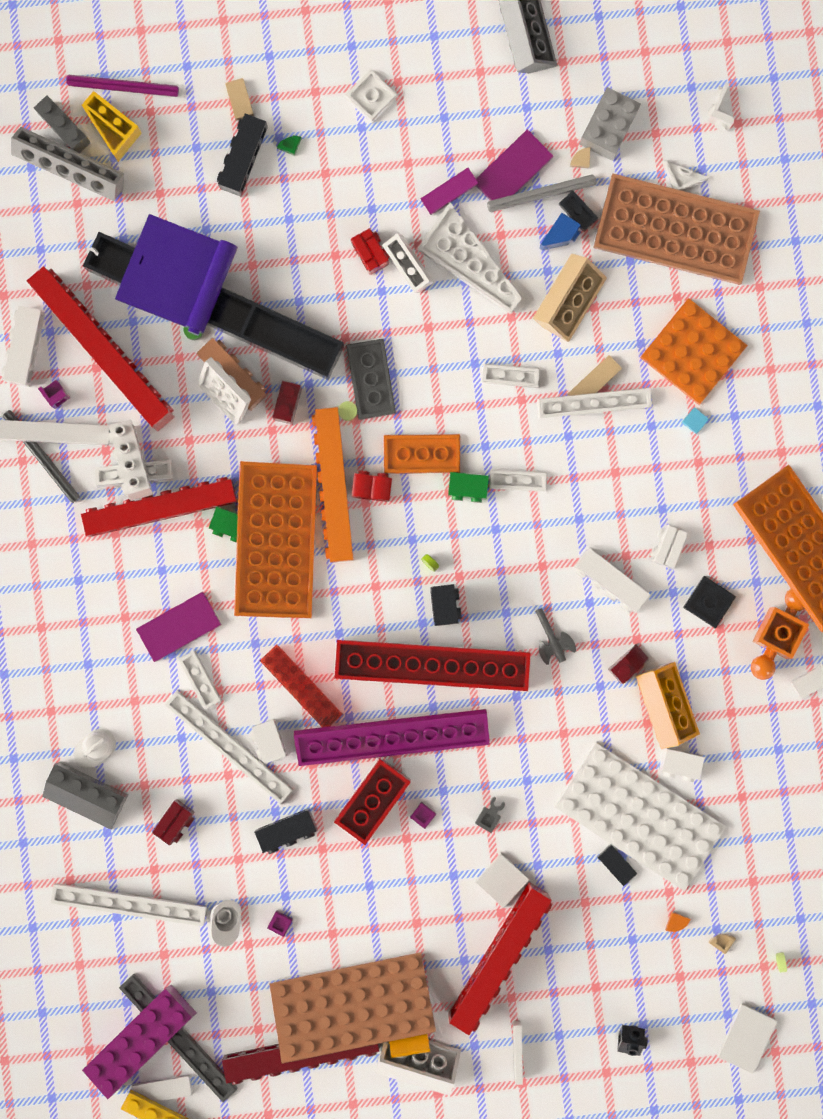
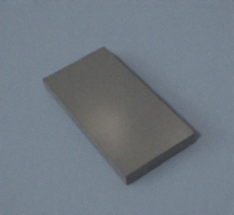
(371, 379)

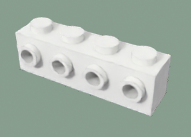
(130, 460)

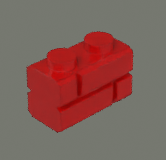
(369, 251)

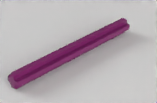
(122, 85)

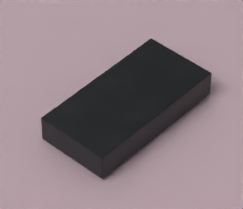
(617, 865)

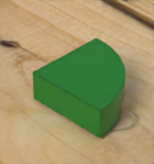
(290, 144)

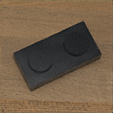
(578, 210)

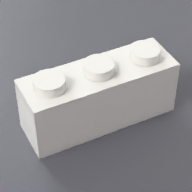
(408, 263)

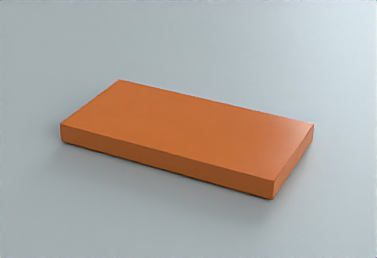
(421, 454)

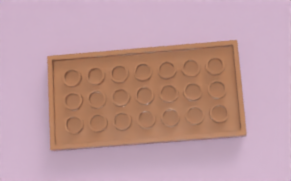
(676, 229)
(352, 1007)

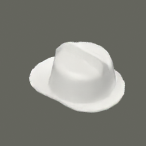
(94, 748)
(225, 923)

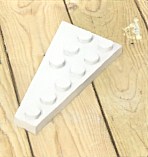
(462, 254)

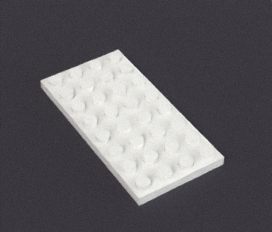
(639, 816)

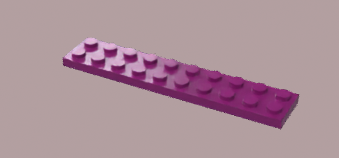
(392, 737)

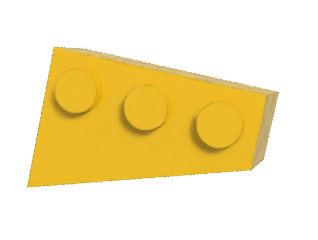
(112, 125)

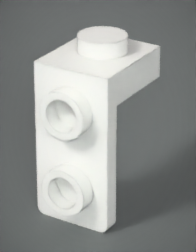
(718, 119)

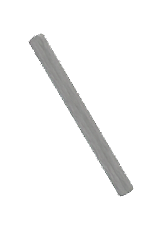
(541, 193)

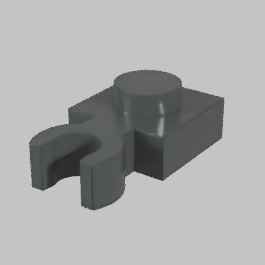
(488, 817)

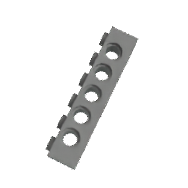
(67, 163)

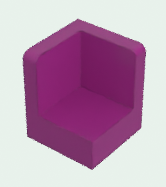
(54, 394)

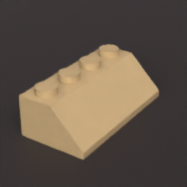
(570, 297)

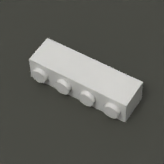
(23, 346)
(611, 580)

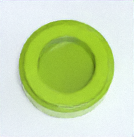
(430, 562)

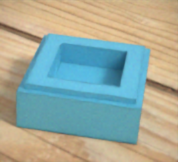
(695, 420)

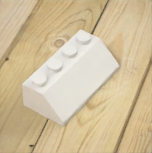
(428, 1070)

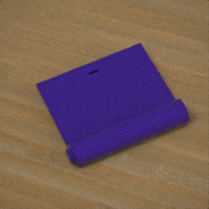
(177, 275)

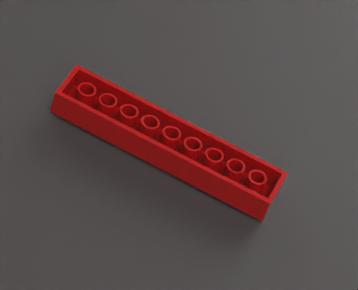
(98, 345)
(432, 665)

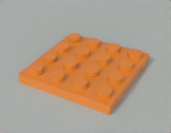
(693, 351)

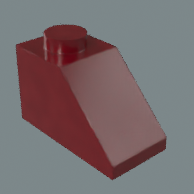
(628, 664)

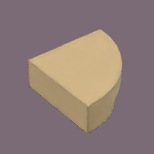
(581, 158)
(722, 942)

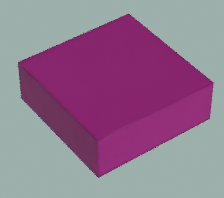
(423, 815)
(280, 923)

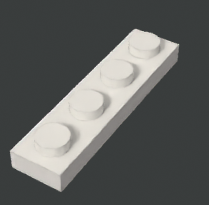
(156, 470)

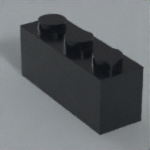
(286, 831)

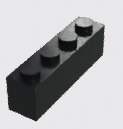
(242, 154)

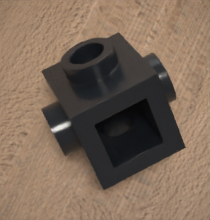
(631, 1040)

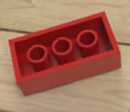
(372, 801)

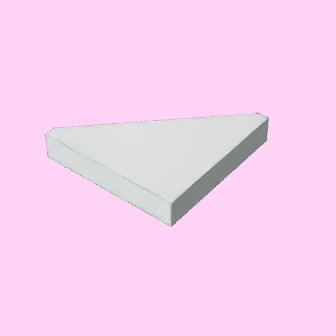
(682, 177)

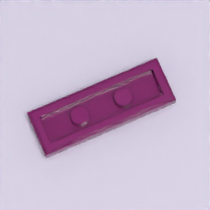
(449, 191)

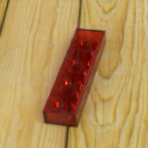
(301, 686)

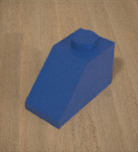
(561, 233)

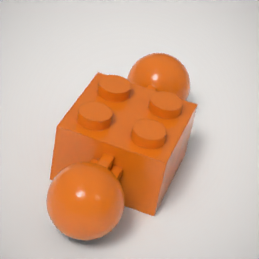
(780, 635)

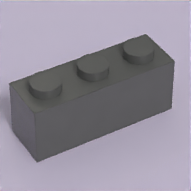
(61, 124)

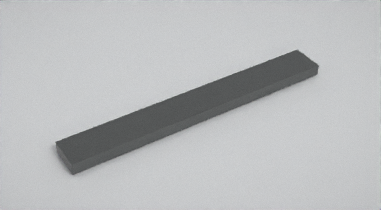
(183, 1043)

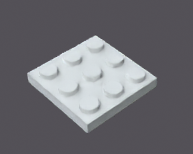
(224, 391)

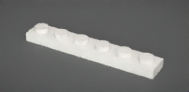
(594, 402)

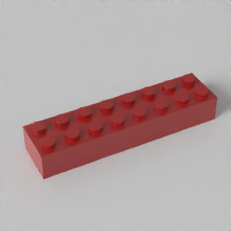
(499, 958)

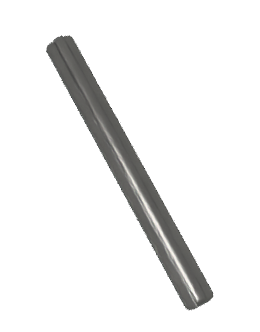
(47, 464)

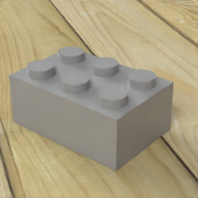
(609, 123)

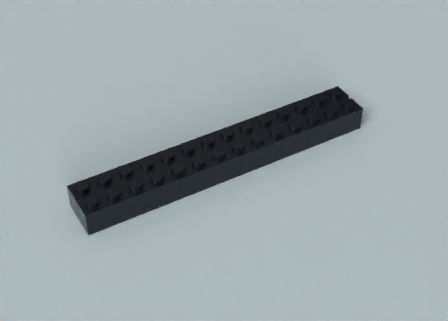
(237, 316)

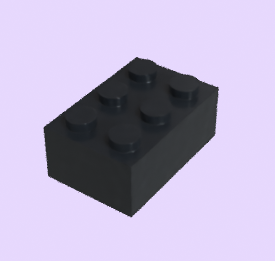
(444, 605)

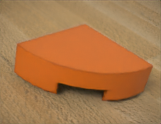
(676, 922)

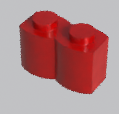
(371, 487)

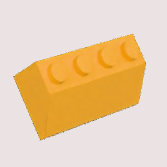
(668, 705)

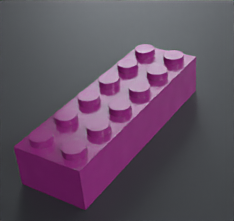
(139, 1041)

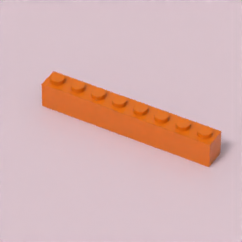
(334, 485)

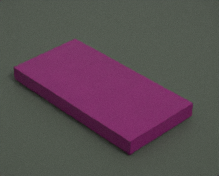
(514, 167)
(178, 626)

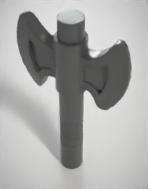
(555, 646)

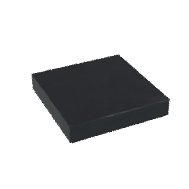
(709, 602)

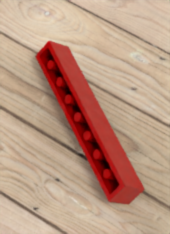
(159, 508)

